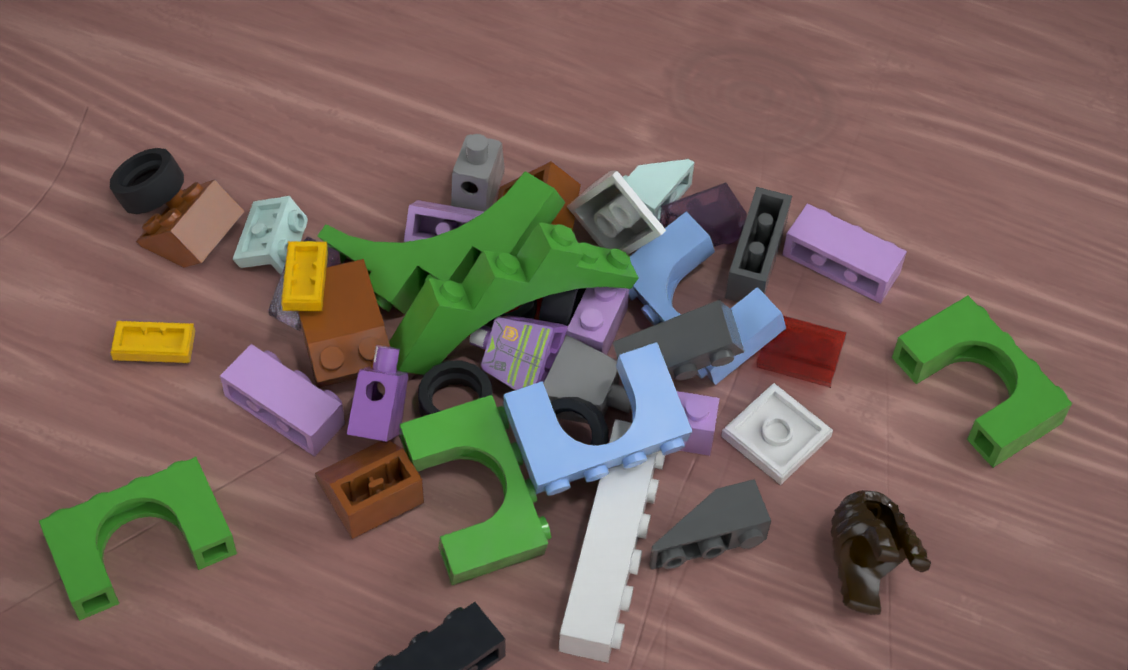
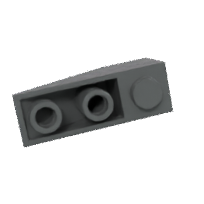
(722, 521)

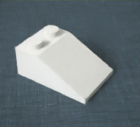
(615, 214)

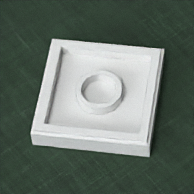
(777, 433)

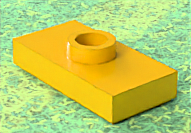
(304, 276)
(153, 341)

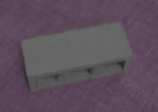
(758, 243)
(690, 340)

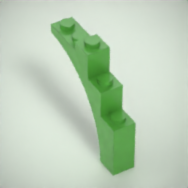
(403, 268)
(499, 282)

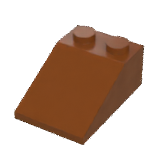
(348, 327)

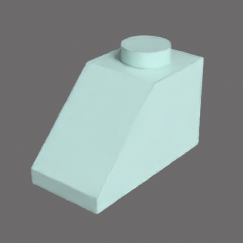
(661, 183)

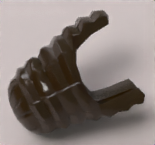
(868, 544)

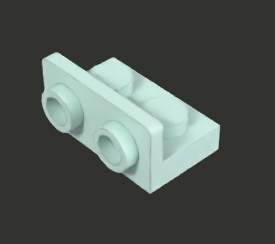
(267, 233)

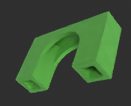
(969, 335)
(479, 434)
(81, 532)

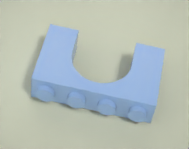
(668, 260)
(557, 459)

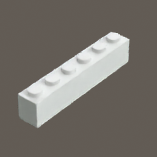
(609, 557)

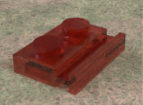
(804, 352)

